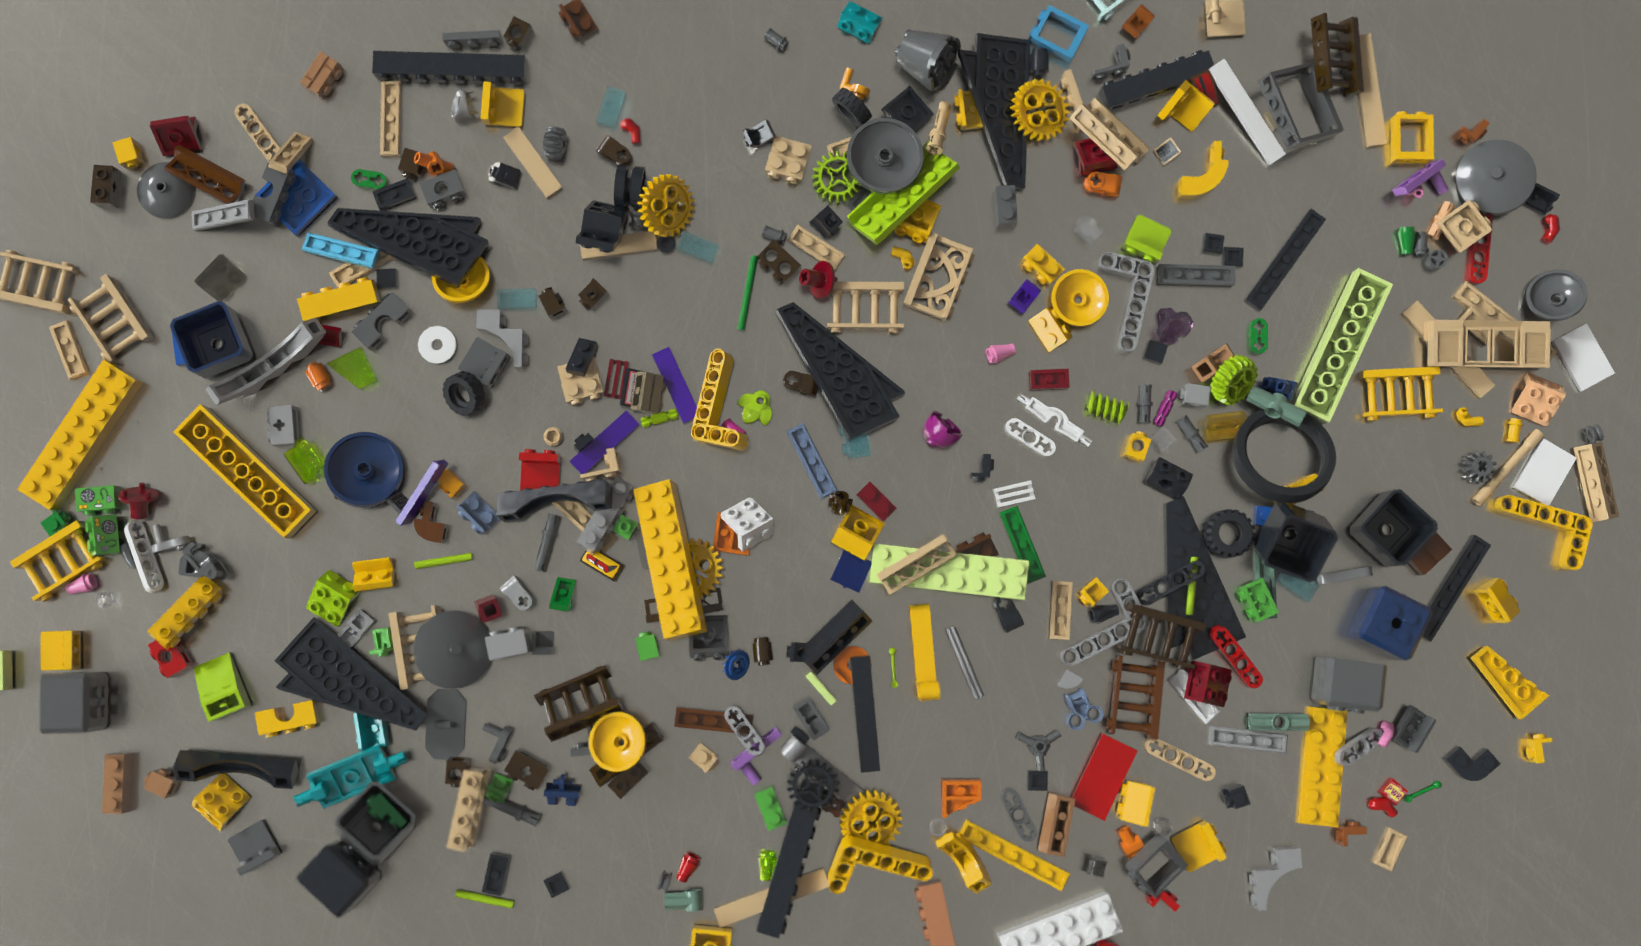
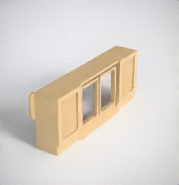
(1449, 343)

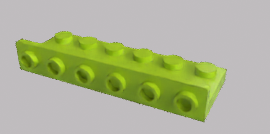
(884, 212)

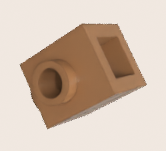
(160, 783)

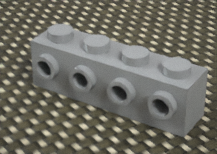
(602, 520)

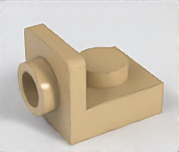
(704, 758)

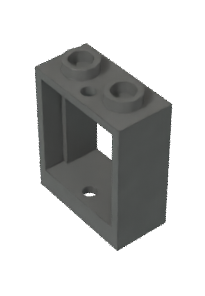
(1165, 875)

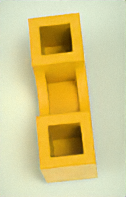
(271, 722)

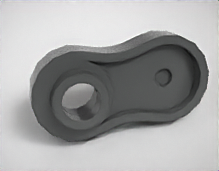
(503, 736)

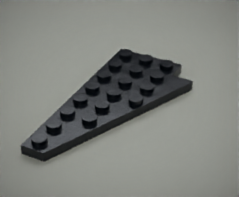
(994, 75)
(430, 242)
(850, 384)
(1211, 599)
(334, 674)

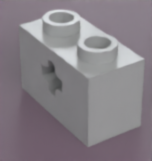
(289, 433)

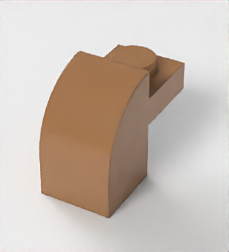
(1206, 367)

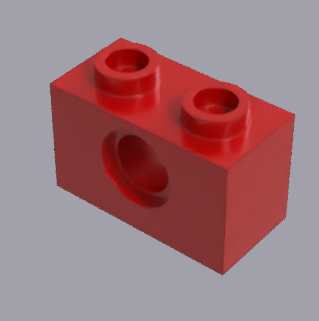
(178, 663)

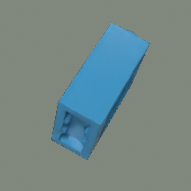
(1051, 48)

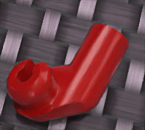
(633, 128)
(1554, 224)
(1383, 804)

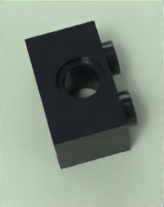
(1169, 478)

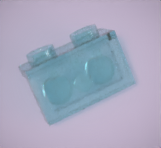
(856, 448)

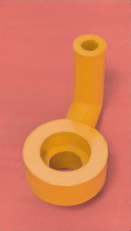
(859, 90)

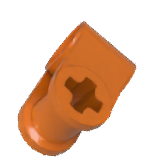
(1106, 183)

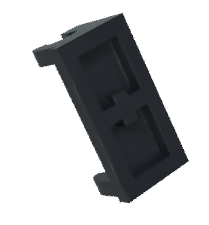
(1541, 199)

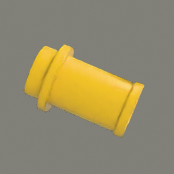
(1514, 430)

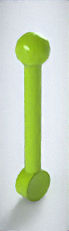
(894, 683)

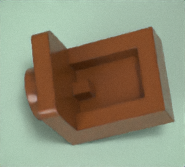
(1138, 21)
(1478, 131)
(1352, 828)

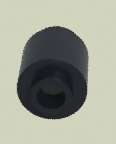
(1039, 62)

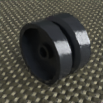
(629, 186)

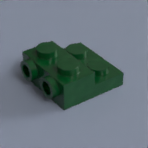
(382, 810)

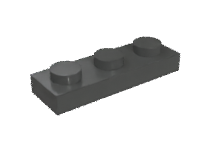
(472, 38)

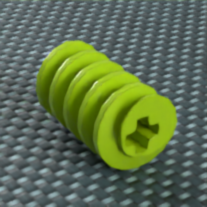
(1107, 407)

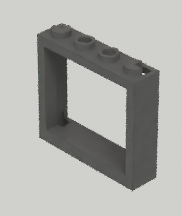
(1320, 102)

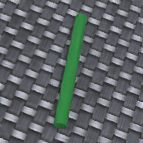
(747, 293)

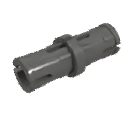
(1145, 403)
(1192, 433)

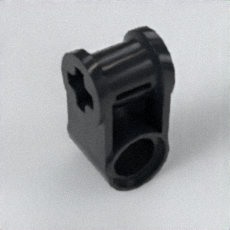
(1009, 617)

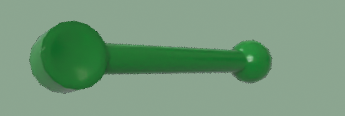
(1408, 798)

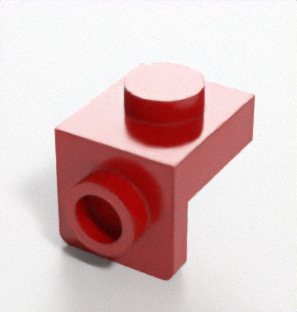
(1169, 899)

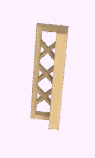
(1596, 482)
(913, 557)

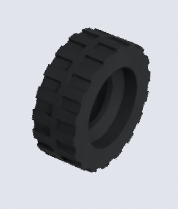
(851, 107)
(473, 387)

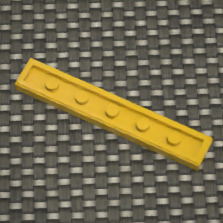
(1014, 855)

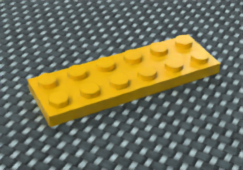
(1320, 773)

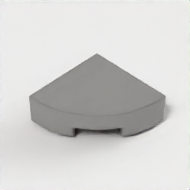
(1069, 680)

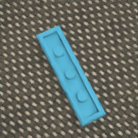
(340, 250)

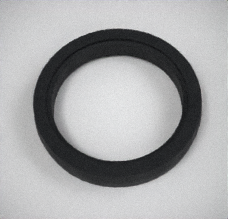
(1268, 489)

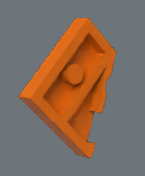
(726, 538)
(959, 794)

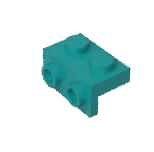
(859, 21)
(370, 732)

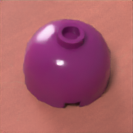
(941, 431)

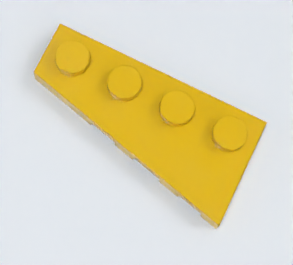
(1514, 689)

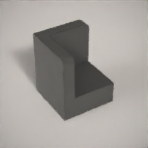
(542, 642)

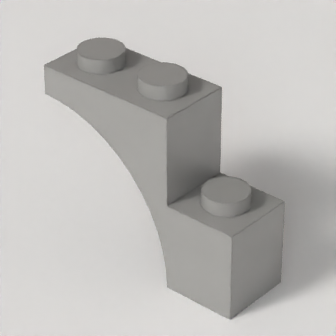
(516, 339)
(1263, 879)

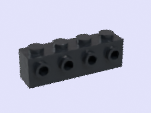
(836, 634)

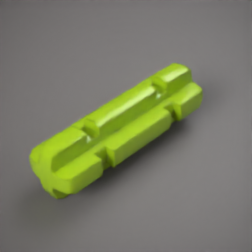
(659, 418)

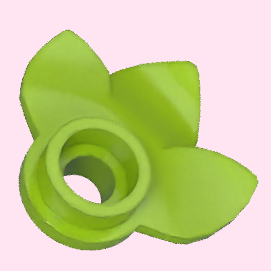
(753, 409)

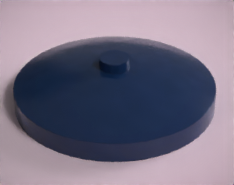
(363, 469)

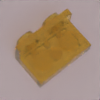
(1223, 425)

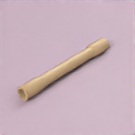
(1529, 444)

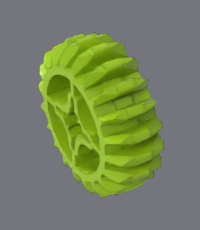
(828, 191)
(1234, 379)

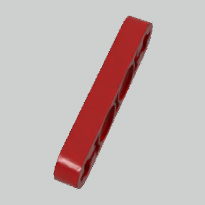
(1485, 250)
(1238, 655)

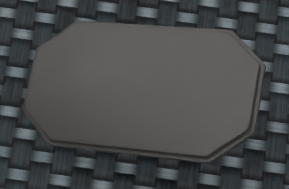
(445, 724)

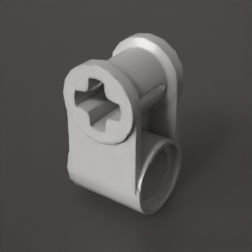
(516, 591)

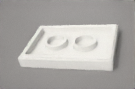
(1583, 357)
(1544, 472)

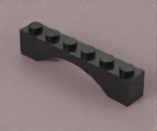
(518, 504)
(197, 765)

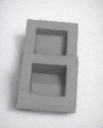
(355, 628)

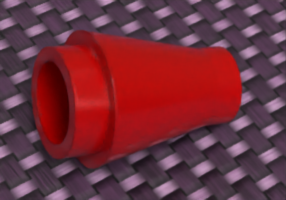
(688, 866)

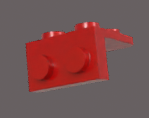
(539, 469)

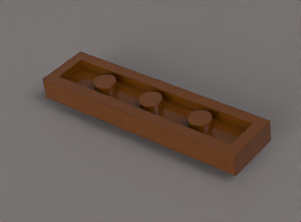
(708, 720)

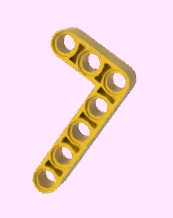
(714, 405)
(1552, 520)
(923, 650)
(875, 860)

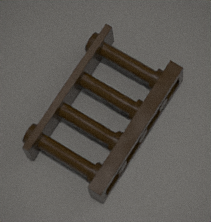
(1350, 53)
(1174, 622)
(584, 719)

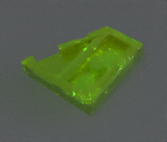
(355, 368)

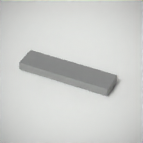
(223, 215)
(1247, 739)

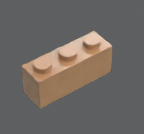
(117, 783)
(1056, 825)

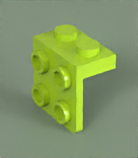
(1147, 239)
(331, 597)

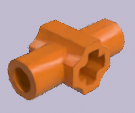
(433, 163)
(1130, 843)

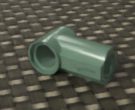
(690, 900)

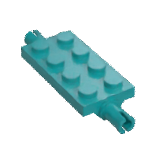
(350, 776)

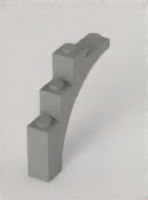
(271, 365)

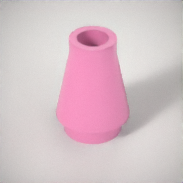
(999, 352)
(84, 583)

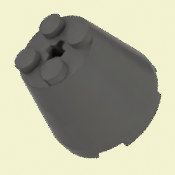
(928, 57)

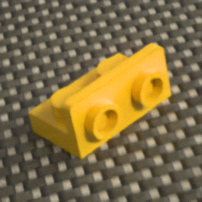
(1042, 265)
(373, 574)

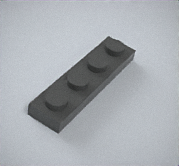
(1196, 274)

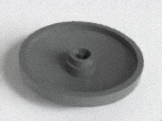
(885, 155)
(1496, 176)
(451, 649)

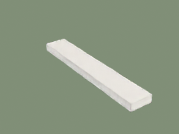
(1246, 112)

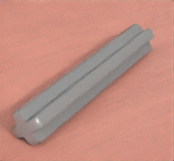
(965, 662)

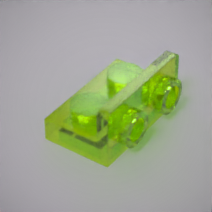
(304, 461)

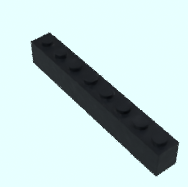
(450, 66)
(789, 865)

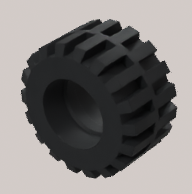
(1244, 528)

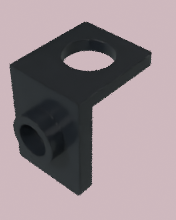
(792, 650)

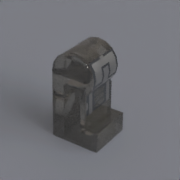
(1094, 864)

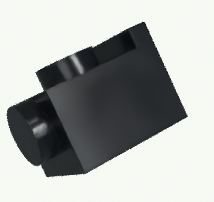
(827, 222)
(1235, 796)

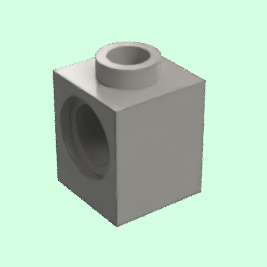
(1195, 395)

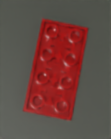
(1103, 776)

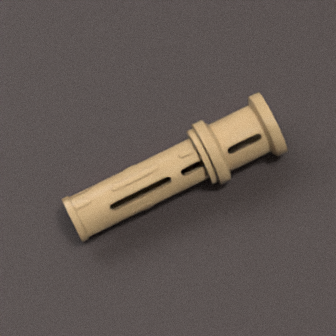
(937, 134)

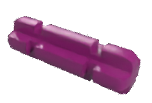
(1165, 408)

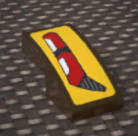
(603, 564)

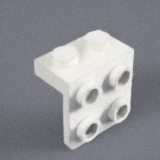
(749, 523)

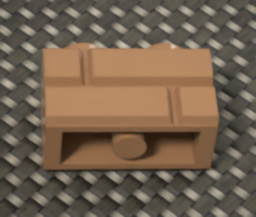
(321, 75)

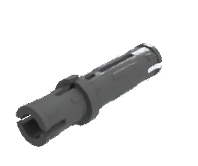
(546, 542)
(519, 813)

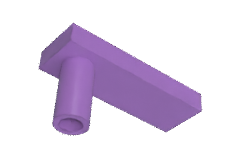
(1431, 171)
(742, 760)

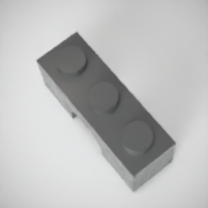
(269, 208)
(368, 329)

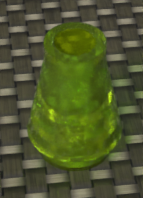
(767, 862)

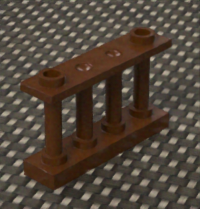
(1154, 690)

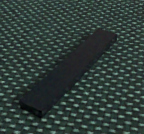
(1285, 259)
(1455, 584)
(865, 713)

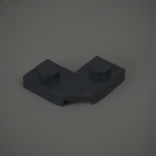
(1471, 769)

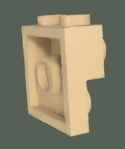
(787, 160)
(1464, 225)
(578, 387)

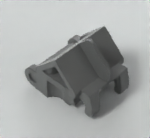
(200, 563)

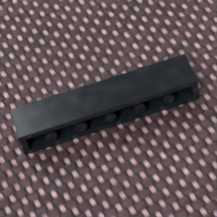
(1155, 81)

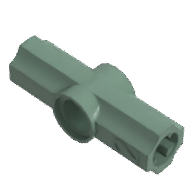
(1276, 405)
(1290, 722)

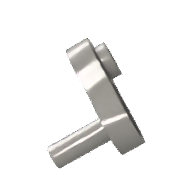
(162, 546)

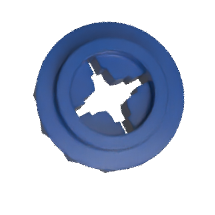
(742, 662)

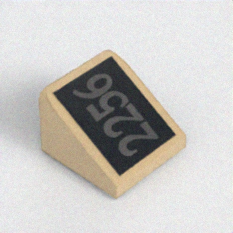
(1167, 151)

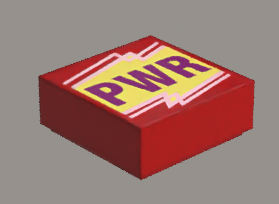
(1393, 791)

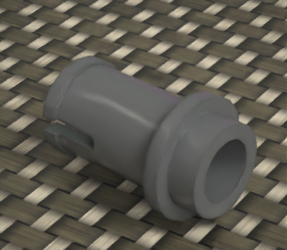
(776, 39)
(771, 233)
(1421, 244)
(127, 555)

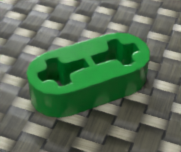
(369, 175)
(1253, 336)

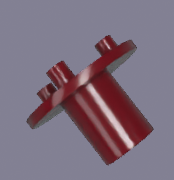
(819, 279)
(138, 499)

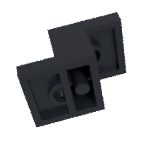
(602, 226)

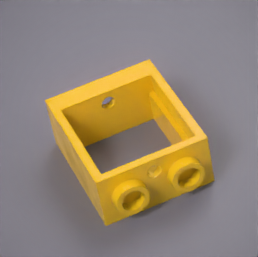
(1399, 157)

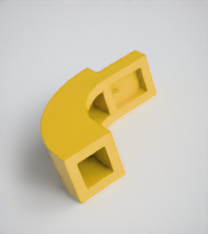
(1199, 186)
(967, 860)

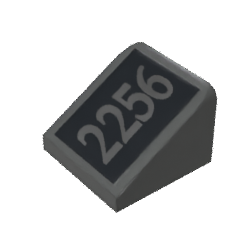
(397, 502)

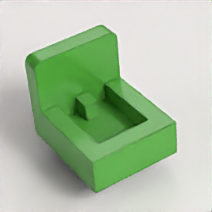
(383, 641)

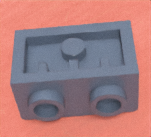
(478, 513)

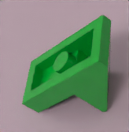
(563, 594)

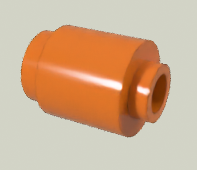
(318, 376)

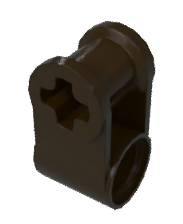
(613, 150)
(805, 383)

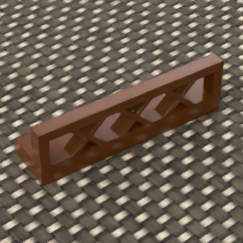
(209, 173)

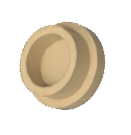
(553, 436)

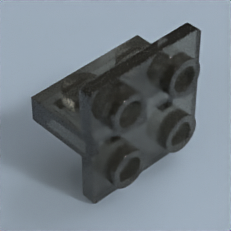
(220, 278)

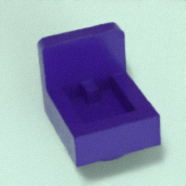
(1024, 296)

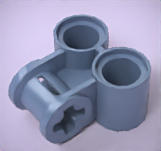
(1081, 708)

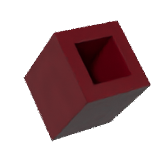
(488, 608)

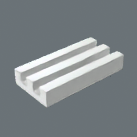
(1030, 490)

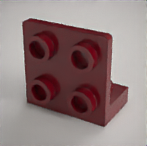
(1208, 684)

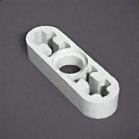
(1039, 449)

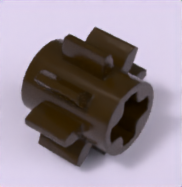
(840, 502)

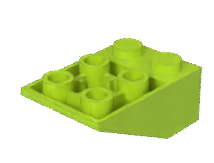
(220, 688)

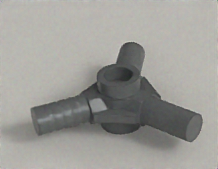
(1039, 746)

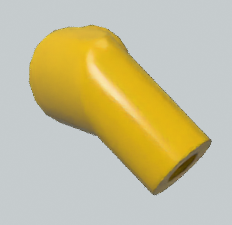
(905, 256)
(1464, 417)

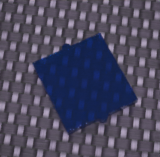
(851, 571)

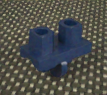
(1281, 386)
(562, 788)

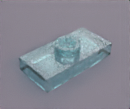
(611, 107)
(697, 246)
(516, 298)
(1299, 587)

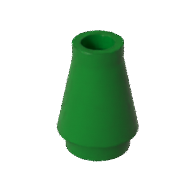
(1407, 239)

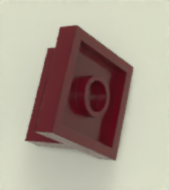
(175, 132)
(1093, 158)

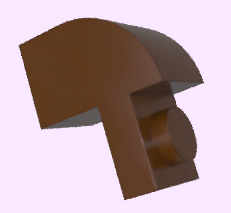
(427, 528)

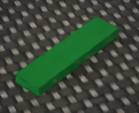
(1022, 542)

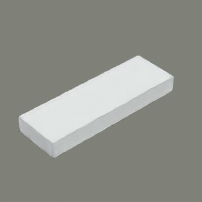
(1204, 711)

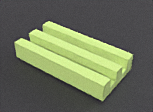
(821, 688)

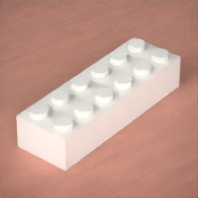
(1068, 926)

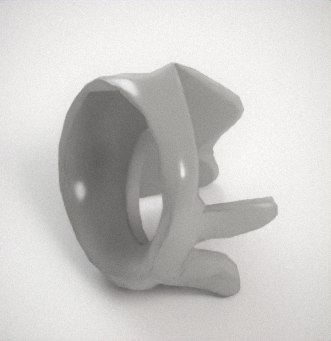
(460, 107)

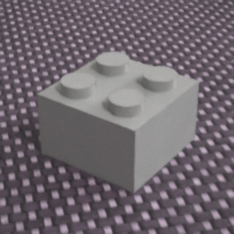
(508, 644)

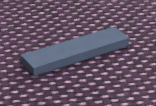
(812, 461)

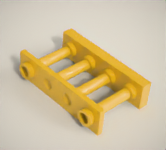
(1408, 376)
(42, 552)

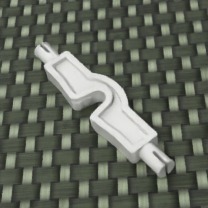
(1063, 425)

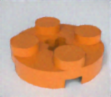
(840, 662)

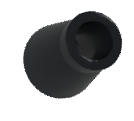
(1101, 613)

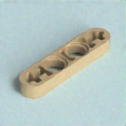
(261, 134)
(1179, 760)

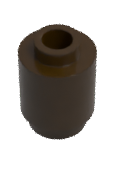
(762, 651)

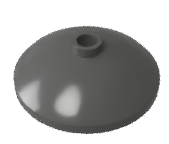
(170, 201)
(1556, 286)

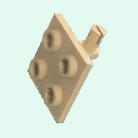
(1225, 18)

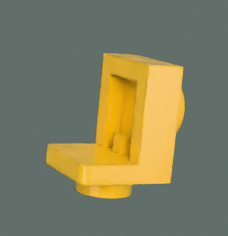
(1092, 592)
(1535, 750)

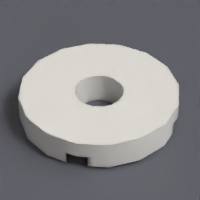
(426, 342)

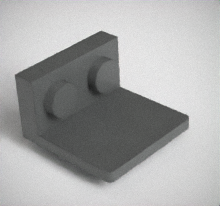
(484, 361)
(253, 847)

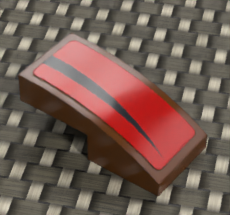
(1205, 84)

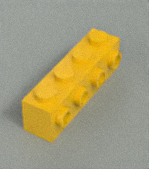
(338, 300)
(185, 612)

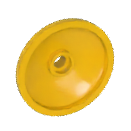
(475, 284)
(1089, 288)
(605, 741)

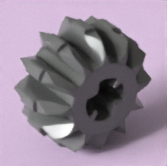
(554, 142)
(1486, 467)

